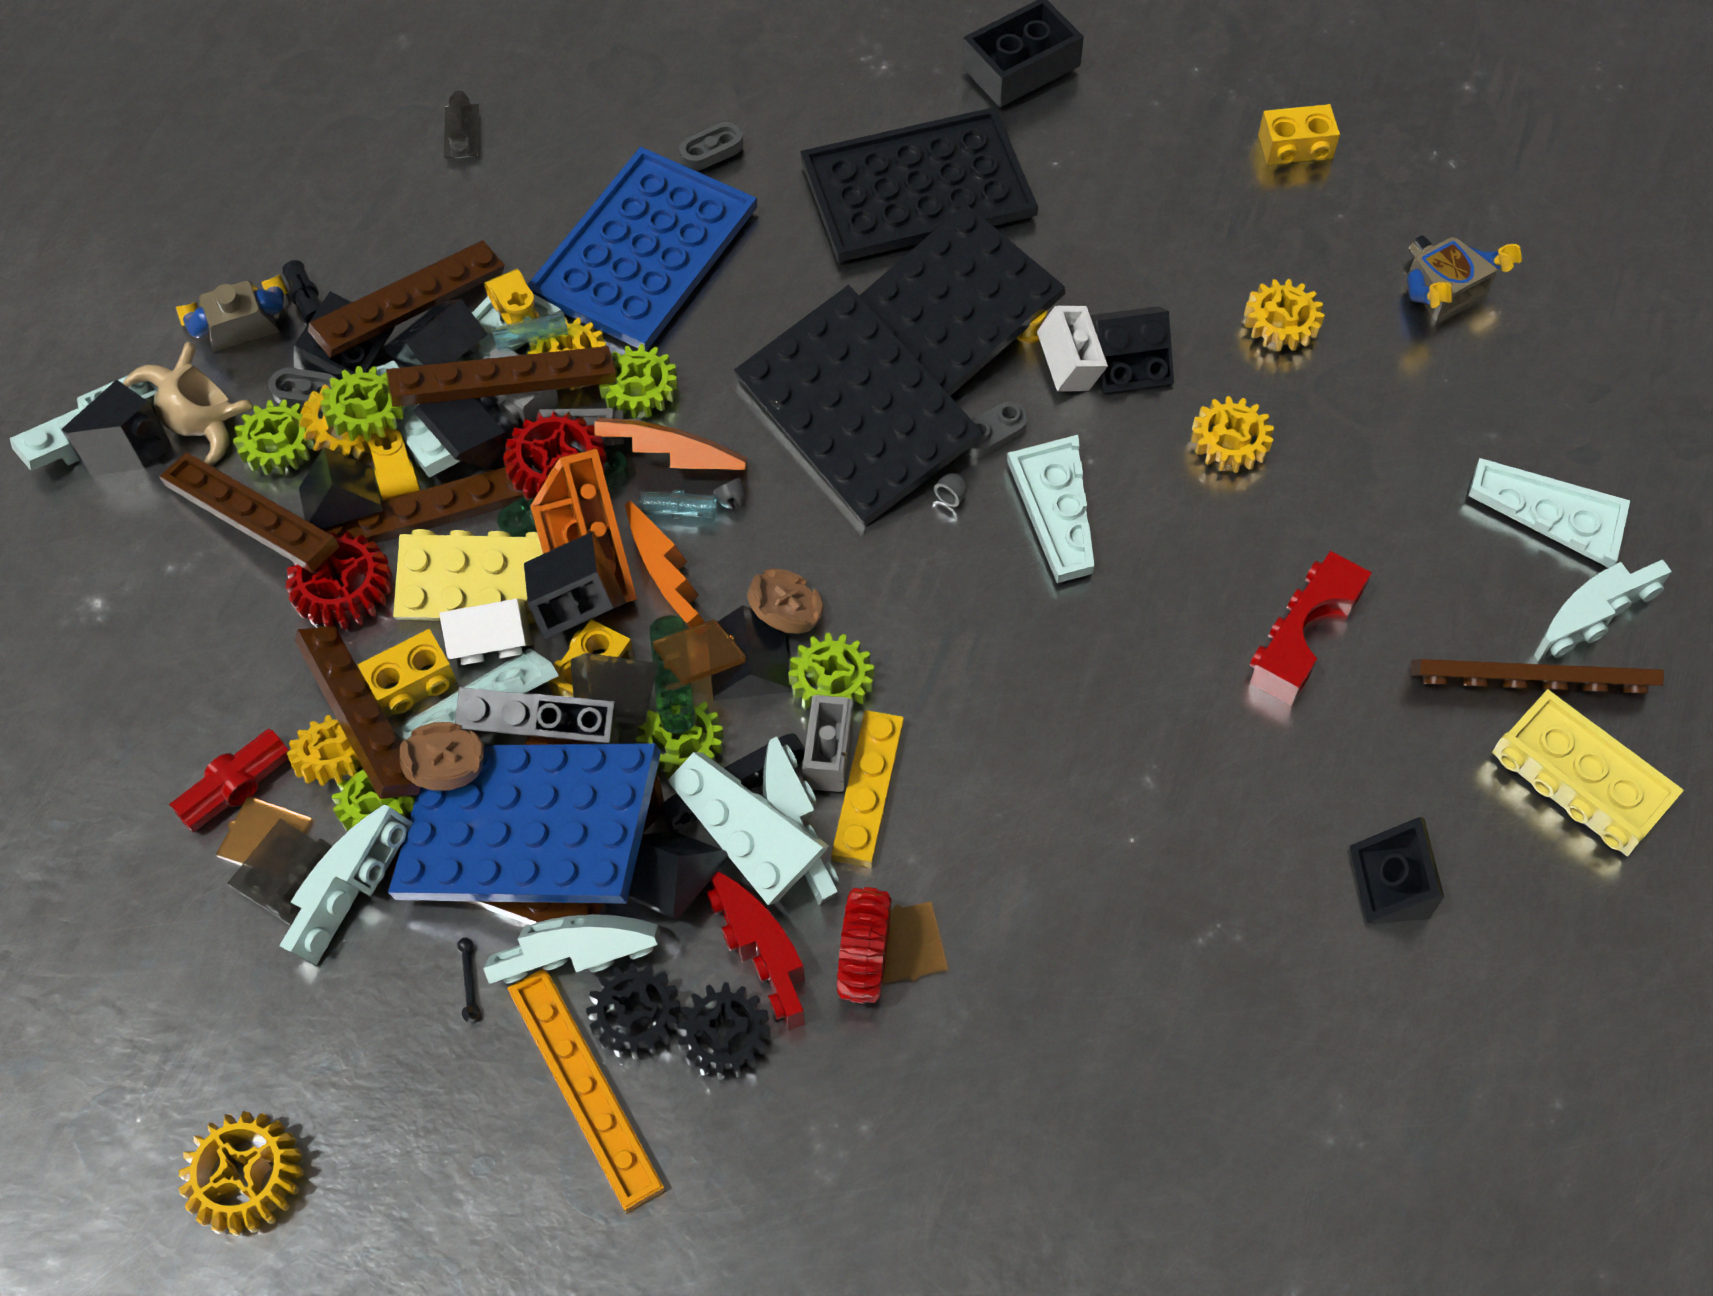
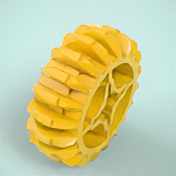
(225, 1182)

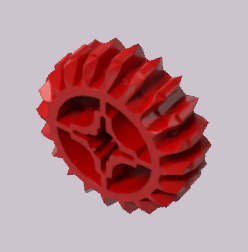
(542, 445)
(365, 581)
(864, 945)

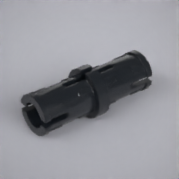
(302, 290)

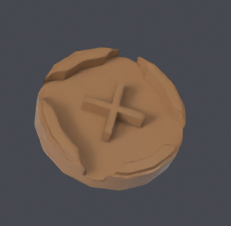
(785, 601)
(441, 756)

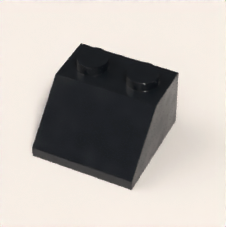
(438, 336)
(470, 429)
(116, 432)

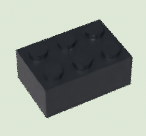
(1022, 51)

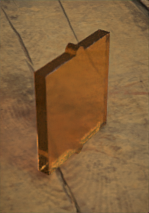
(699, 652)
(252, 826)
(913, 944)

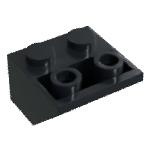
(1135, 348)
(311, 357)
(570, 585)

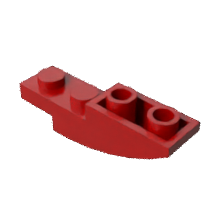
(760, 937)

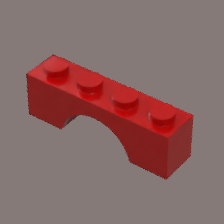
(1288, 661)

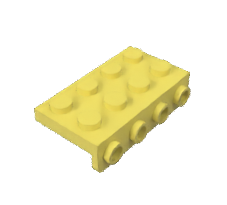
(460, 571)
(1587, 772)

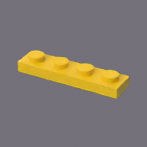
(867, 789)

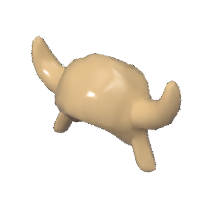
(190, 402)

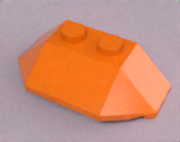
(576, 503)

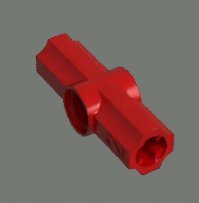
(230, 780)

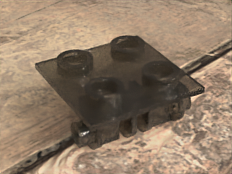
(278, 869)

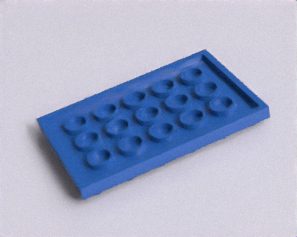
(642, 248)
(532, 827)

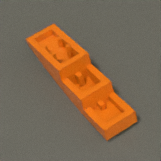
(684, 448)
(663, 564)

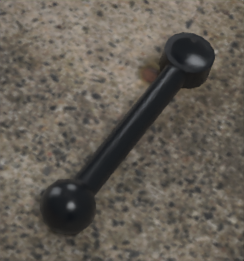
(471, 1011)

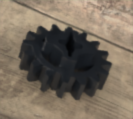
(637, 992)
(740, 1031)

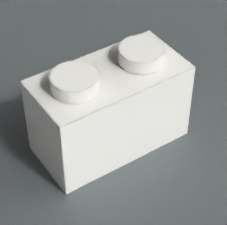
(1072, 348)
(486, 629)

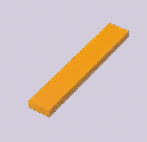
(586, 1090)

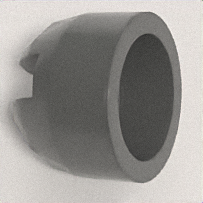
(951, 489)
(730, 490)

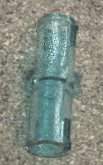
(530, 330)
(677, 504)

